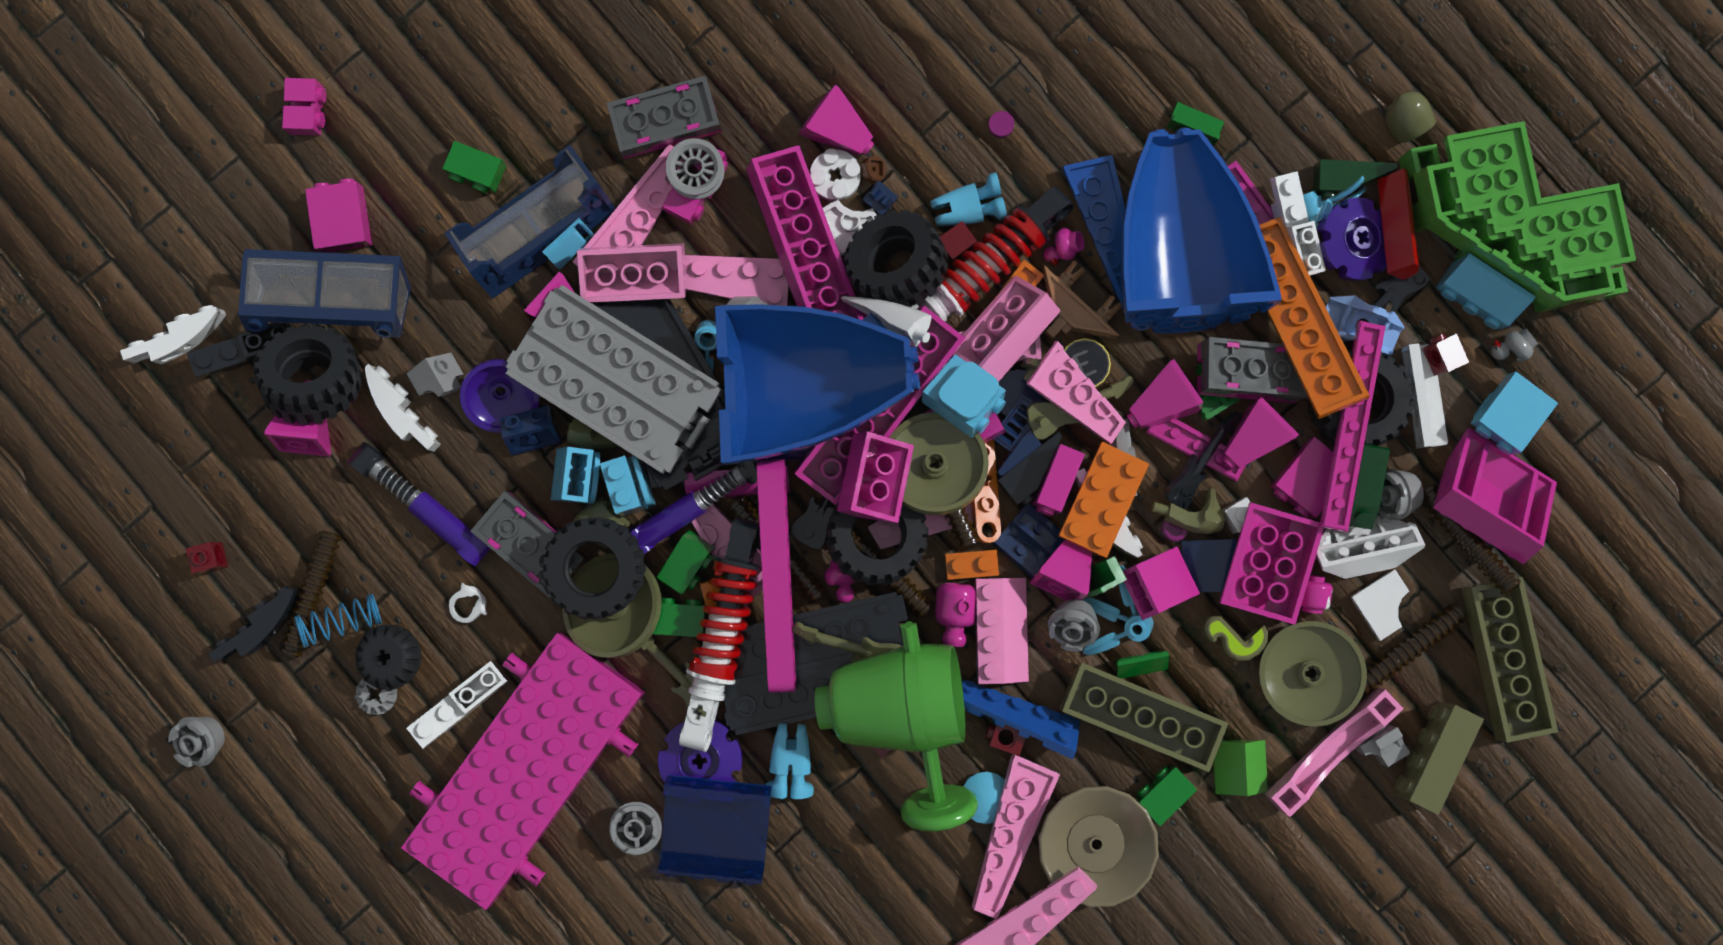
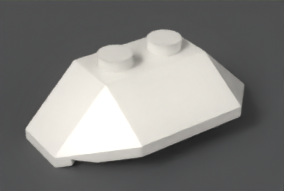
(1367, 550)

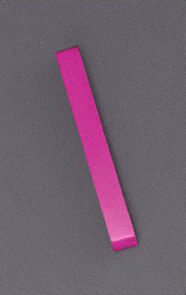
(776, 575)

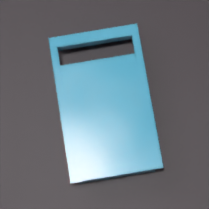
(567, 244)

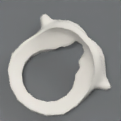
(478, 609)

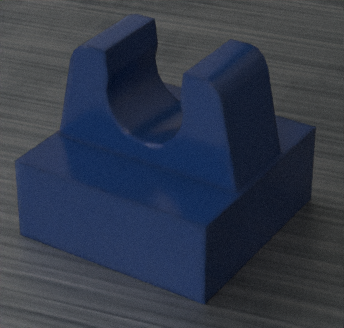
(880, 198)

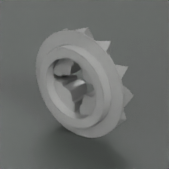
(373, 706)

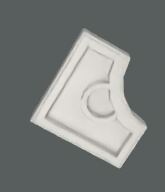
(845, 222)
(1380, 603)

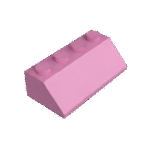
(632, 272)
(1007, 327)
(1001, 631)

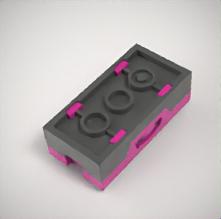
(664, 117)
(1247, 371)
(520, 538)

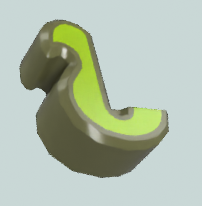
(1230, 642)

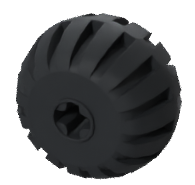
(403, 661)

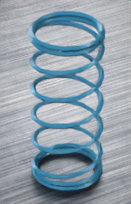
(300, 624)

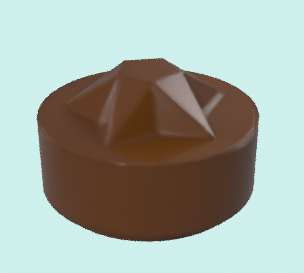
(873, 169)

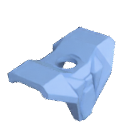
(1346, 312)

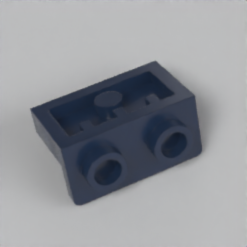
(529, 430)

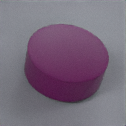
(1001, 124)
(1172, 532)

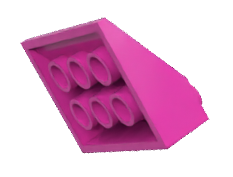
(1272, 563)

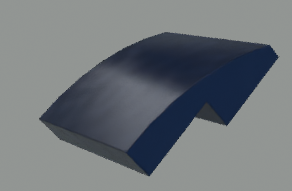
(1029, 540)
(1208, 562)

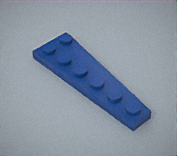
(1103, 211)
(1055, 729)

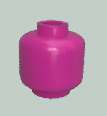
(1317, 595)

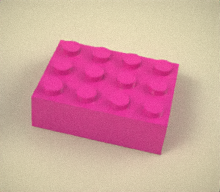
(1496, 496)

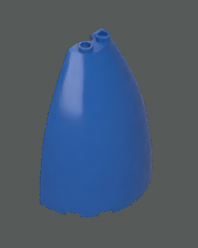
(1191, 241)
(803, 377)

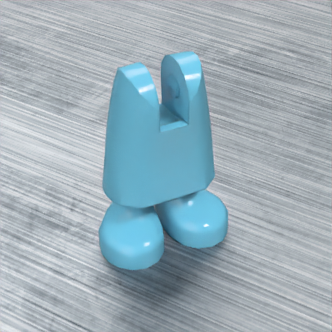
(967, 206)
(794, 756)

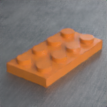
(1103, 500)

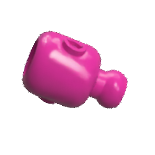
(955, 609)

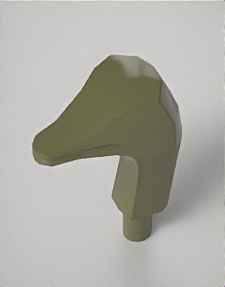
(587, 438)
(1206, 521)

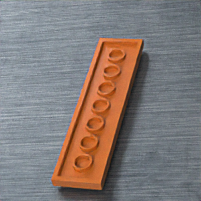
(1309, 331)

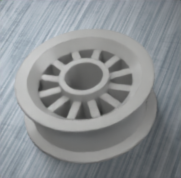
(699, 146)

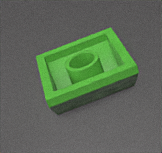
(1240, 768)

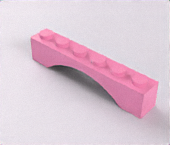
(1305, 776)

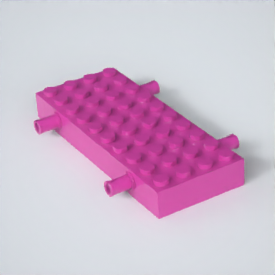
(523, 770)

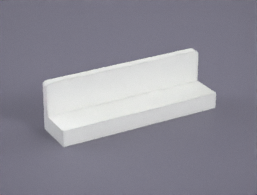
(1428, 410)

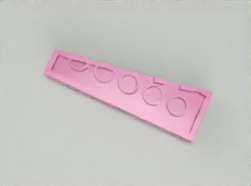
(638, 211)
(737, 277)
(1016, 820)
(1037, 915)

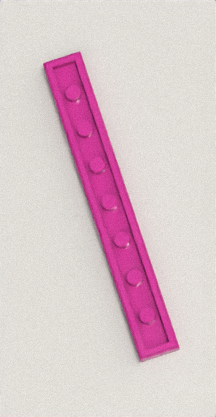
(1352, 431)

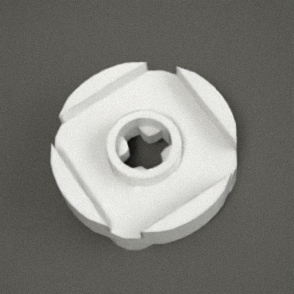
(849, 170)

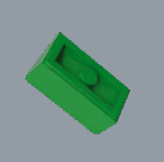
(1141, 664)

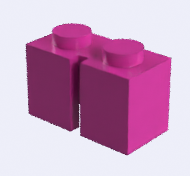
(305, 113)

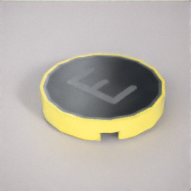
(1091, 359)

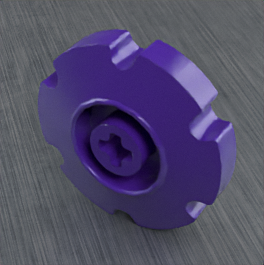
(1353, 239)
(722, 756)

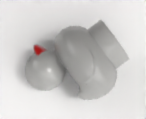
(1519, 343)

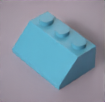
(1484, 292)

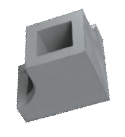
(436, 375)
(1385, 746)

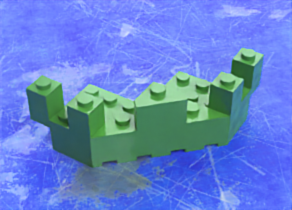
(1493, 208)

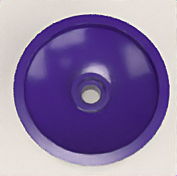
(487, 405)

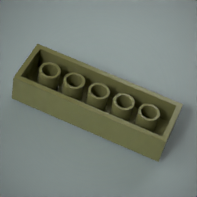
(1509, 662)
(1143, 716)

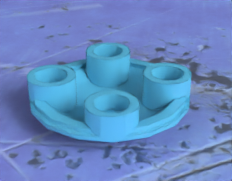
(988, 790)

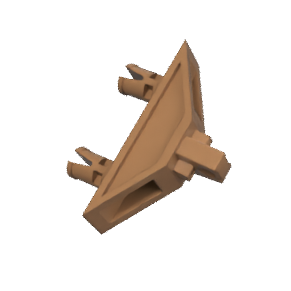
(1074, 313)

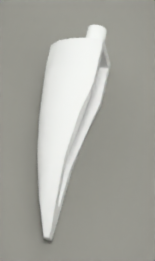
(895, 317)

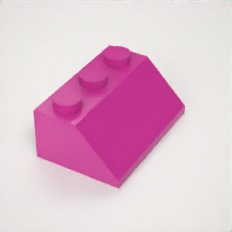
(875, 477)

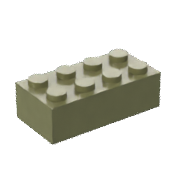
(1438, 756)

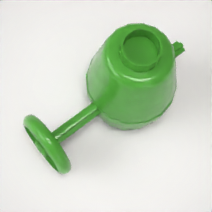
(905, 703)

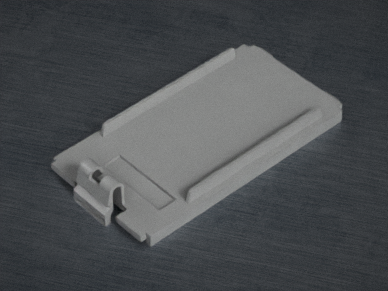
(613, 379)

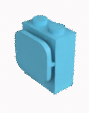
(965, 395)
(1513, 413)
(575, 475)
(627, 485)

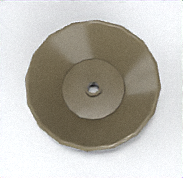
(1126, 849)

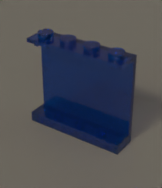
(715, 829)

